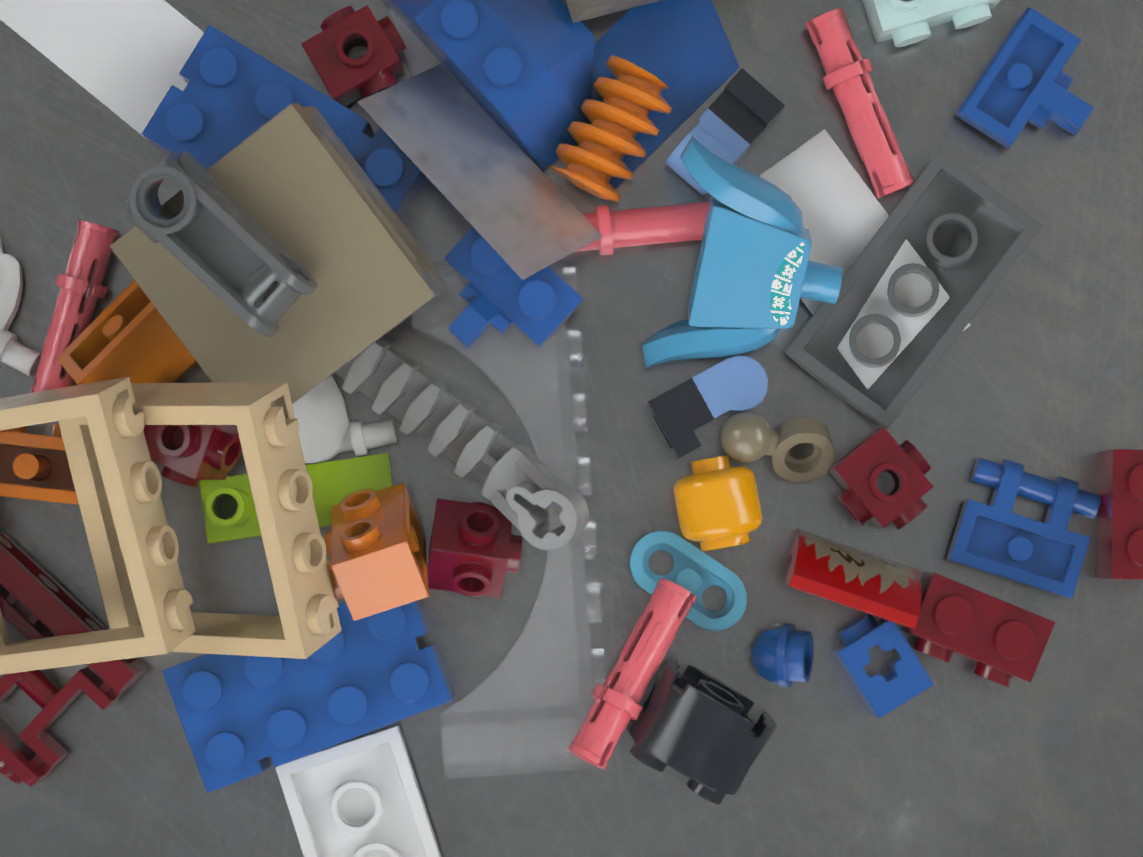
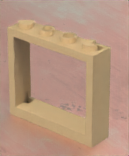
(282, 505)
(140, 522)

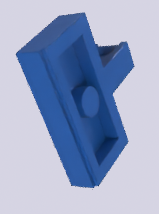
(1027, 83)
(502, 299)

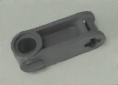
(219, 242)

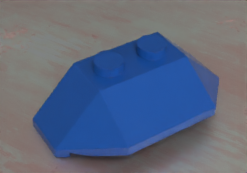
(515, 60)

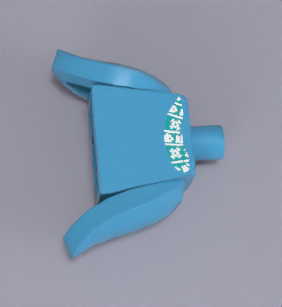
(746, 269)

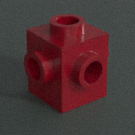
(346, 34)
(194, 451)
(858, 477)
(471, 549)

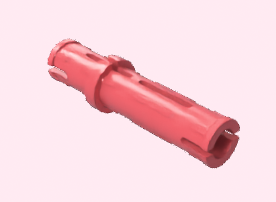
(855, 92)
(646, 226)
(76, 301)
(626, 684)

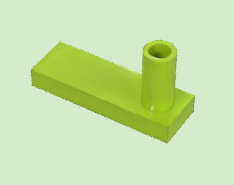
(231, 509)

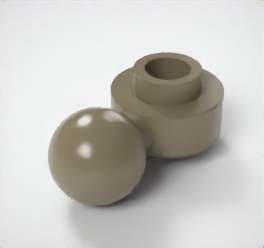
(798, 447)

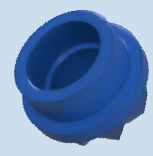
(784, 655)

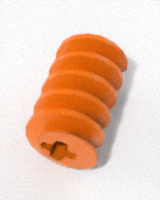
(612, 129)

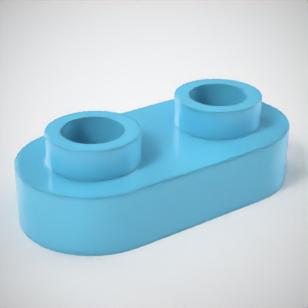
(693, 572)

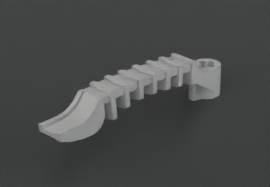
(509, 471)

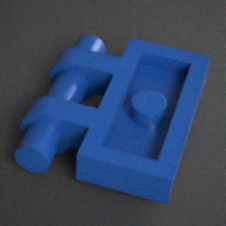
(1021, 547)

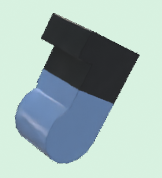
(731, 123)
(728, 387)

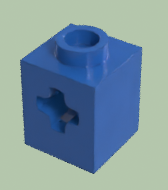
(906, 674)

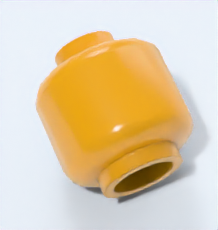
(718, 504)

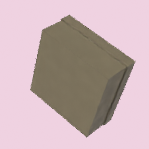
(333, 221)

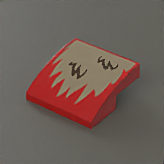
(855, 578)

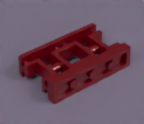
(39, 599)

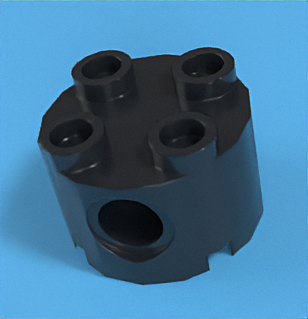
(699, 731)

